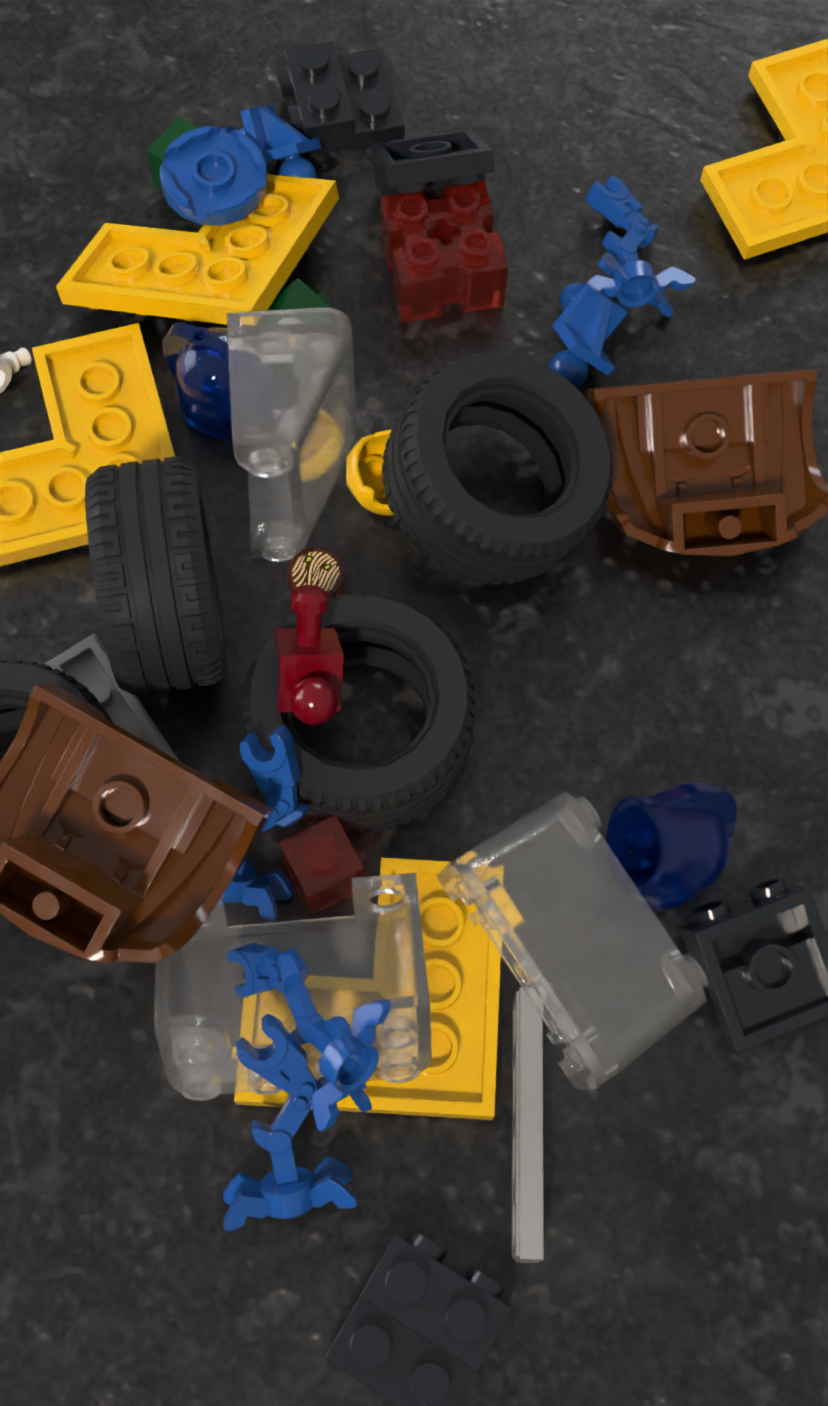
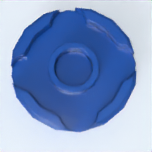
(213, 176)

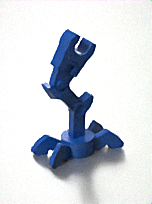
(633, 279)
(277, 779)
(346, 1054)
(287, 1189)

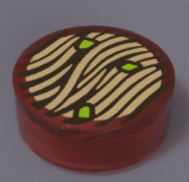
(318, 568)

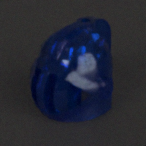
(202, 376)
(675, 841)

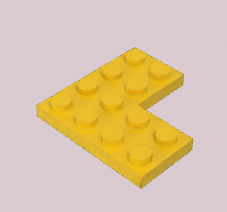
(781, 189)
(205, 271)
(100, 415)
(463, 1012)

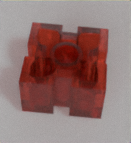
(443, 251)

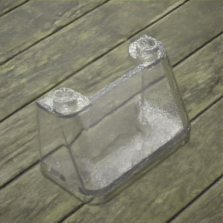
(290, 418)
(577, 938)

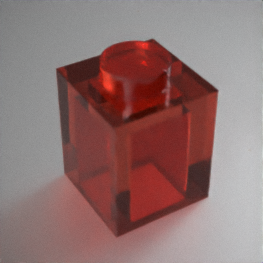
(321, 864)

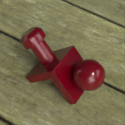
(309, 660)

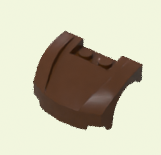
(713, 461)
(111, 837)

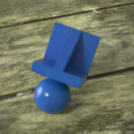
(278, 141)
(584, 327)

